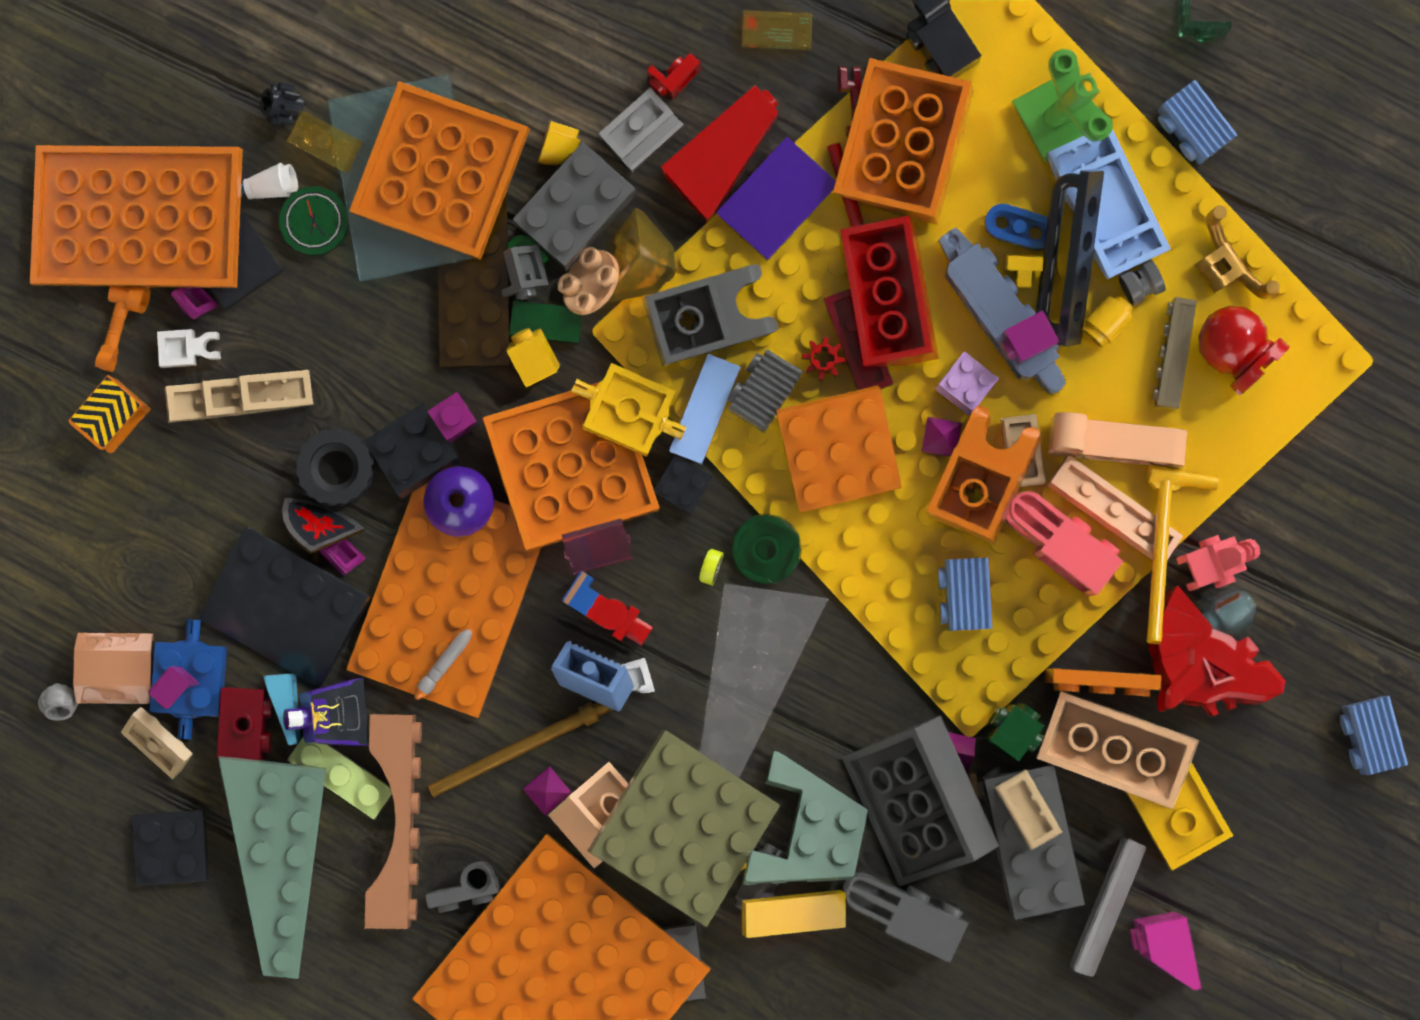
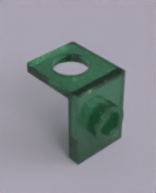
(1200, 29)

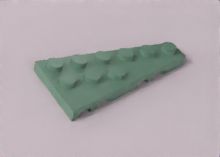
(275, 833)

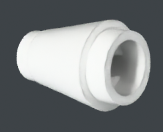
(273, 182)

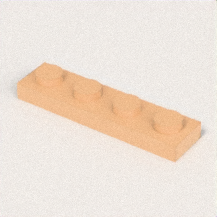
(1109, 506)

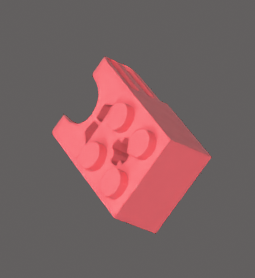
(1064, 543)

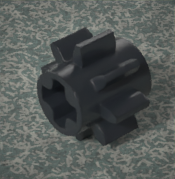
(281, 104)

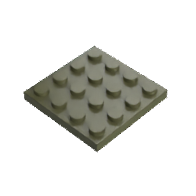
(683, 828)

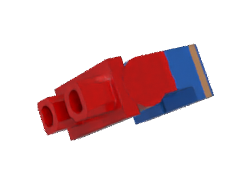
(608, 613)

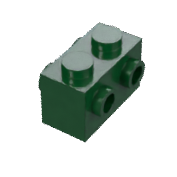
(1014, 730)

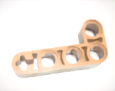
(1116, 442)

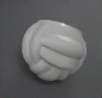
(57, 702)

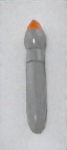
(448, 657)

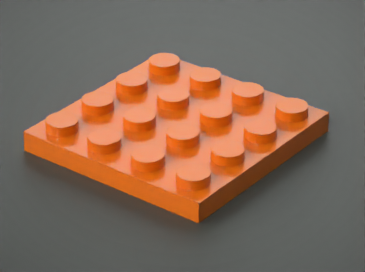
(439, 170)
(563, 474)

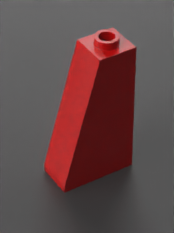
(719, 154)

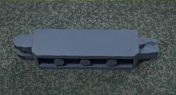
(995, 305)

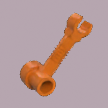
(125, 299)

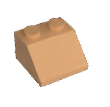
(588, 808)

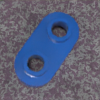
(1018, 228)

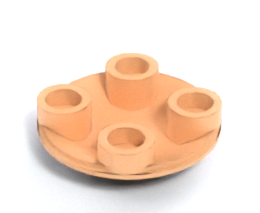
(589, 281)

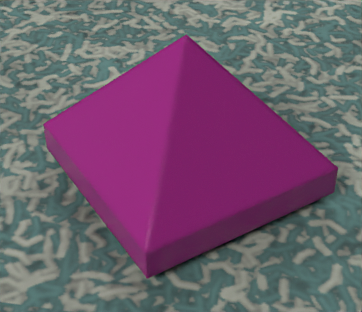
(193, 301)
(941, 436)
(342, 556)
(547, 791)

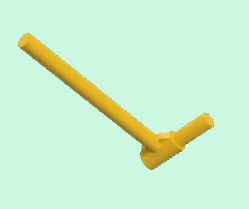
(1166, 481)

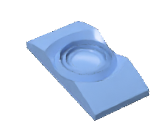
(1126, 224)

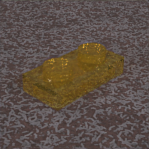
(325, 141)

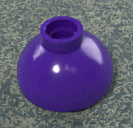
(474, 511)

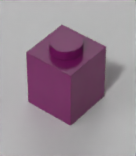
(1028, 338)
(453, 418)

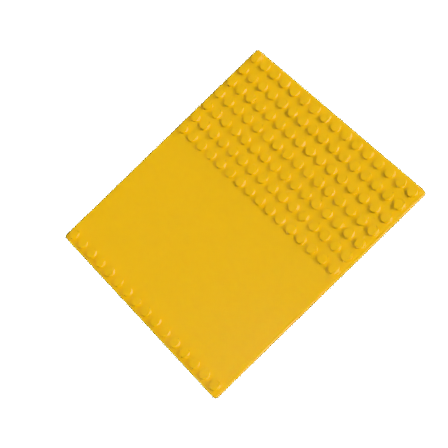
(884, 547)

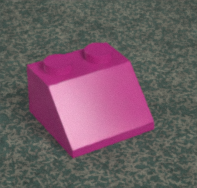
(1168, 944)

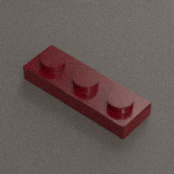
(843, 320)

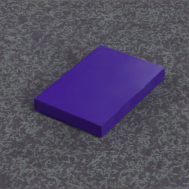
(777, 198)

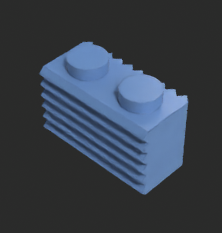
(1195, 123)
(966, 594)
(593, 676)
(1373, 736)

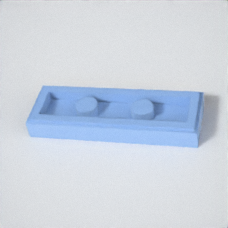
(705, 408)

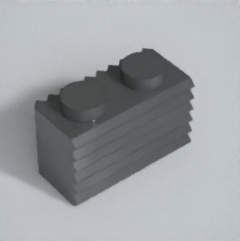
(764, 390)

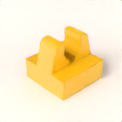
(1023, 267)

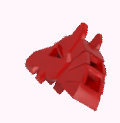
(1196, 654)

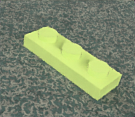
(344, 777)

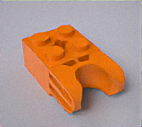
(986, 468)

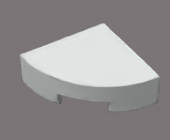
(640, 676)

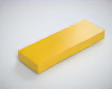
(793, 913)

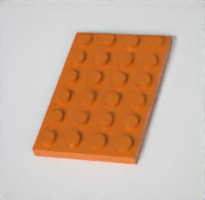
(136, 216)
(433, 593)

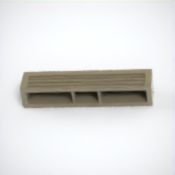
(1174, 353)

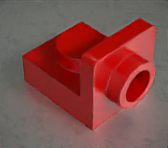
(680, 74)

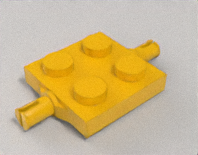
(628, 409)

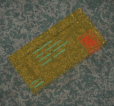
(777, 30)

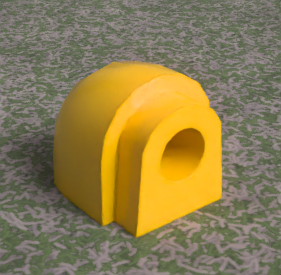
(558, 144)

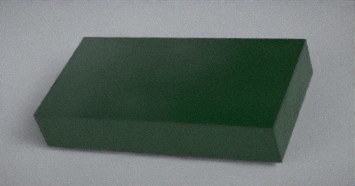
(555, 321)

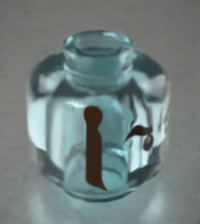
(1230, 610)

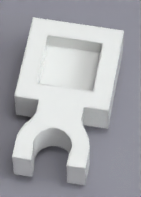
(181, 347)

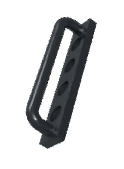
(1080, 256)

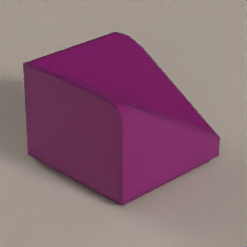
(171, 686)

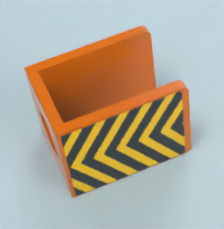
(109, 414)

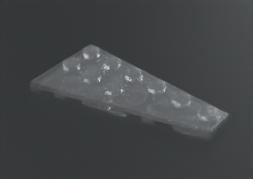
(753, 658)

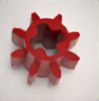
(831, 353)

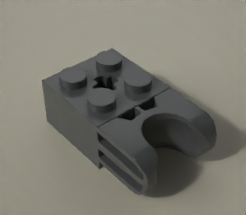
(716, 316)
(908, 914)

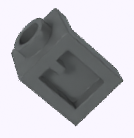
(525, 272)

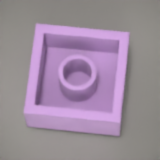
(966, 383)

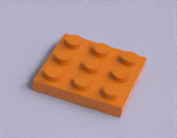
(838, 448)

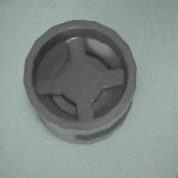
(1142, 282)

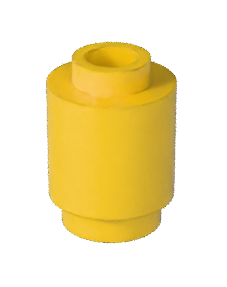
(1108, 320)

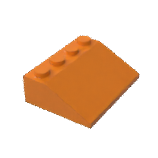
(904, 140)

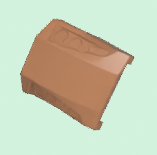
(112, 668)

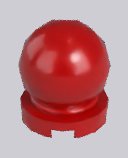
(1238, 344)

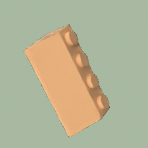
(1118, 749)

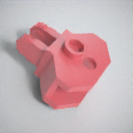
(1218, 560)

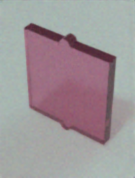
(597, 546)

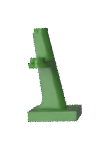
(1062, 107)

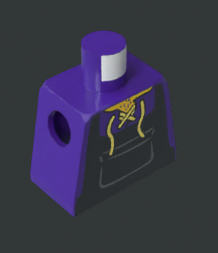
(332, 715)

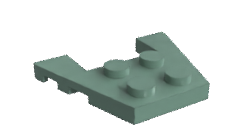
(823, 834)

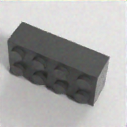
(1037, 878)

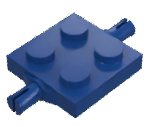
(202, 662)

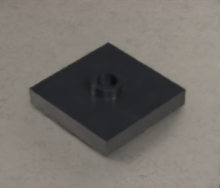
(255, 266)

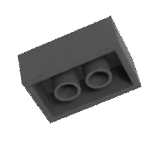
(574, 206)

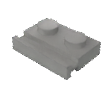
(641, 130)

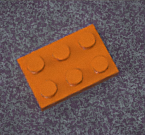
(1102, 681)

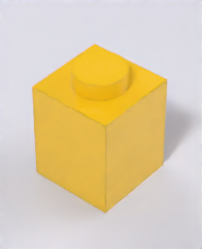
(532, 356)

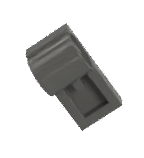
(448, 898)

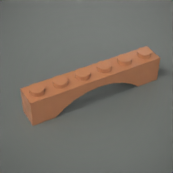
(390, 896)

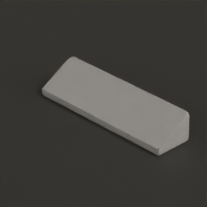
(1107, 907)

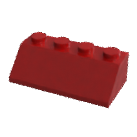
(889, 293)

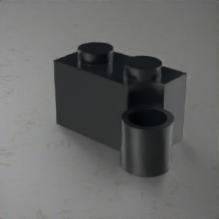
(941, 39)

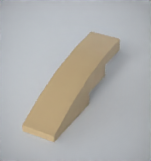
(238, 396)

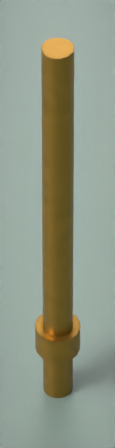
(587, 715)

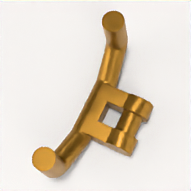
(1230, 259)

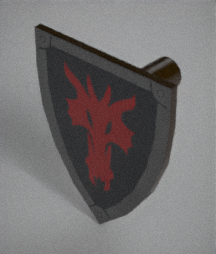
(316, 526)

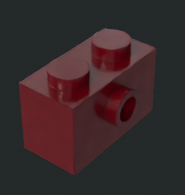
(244, 723)

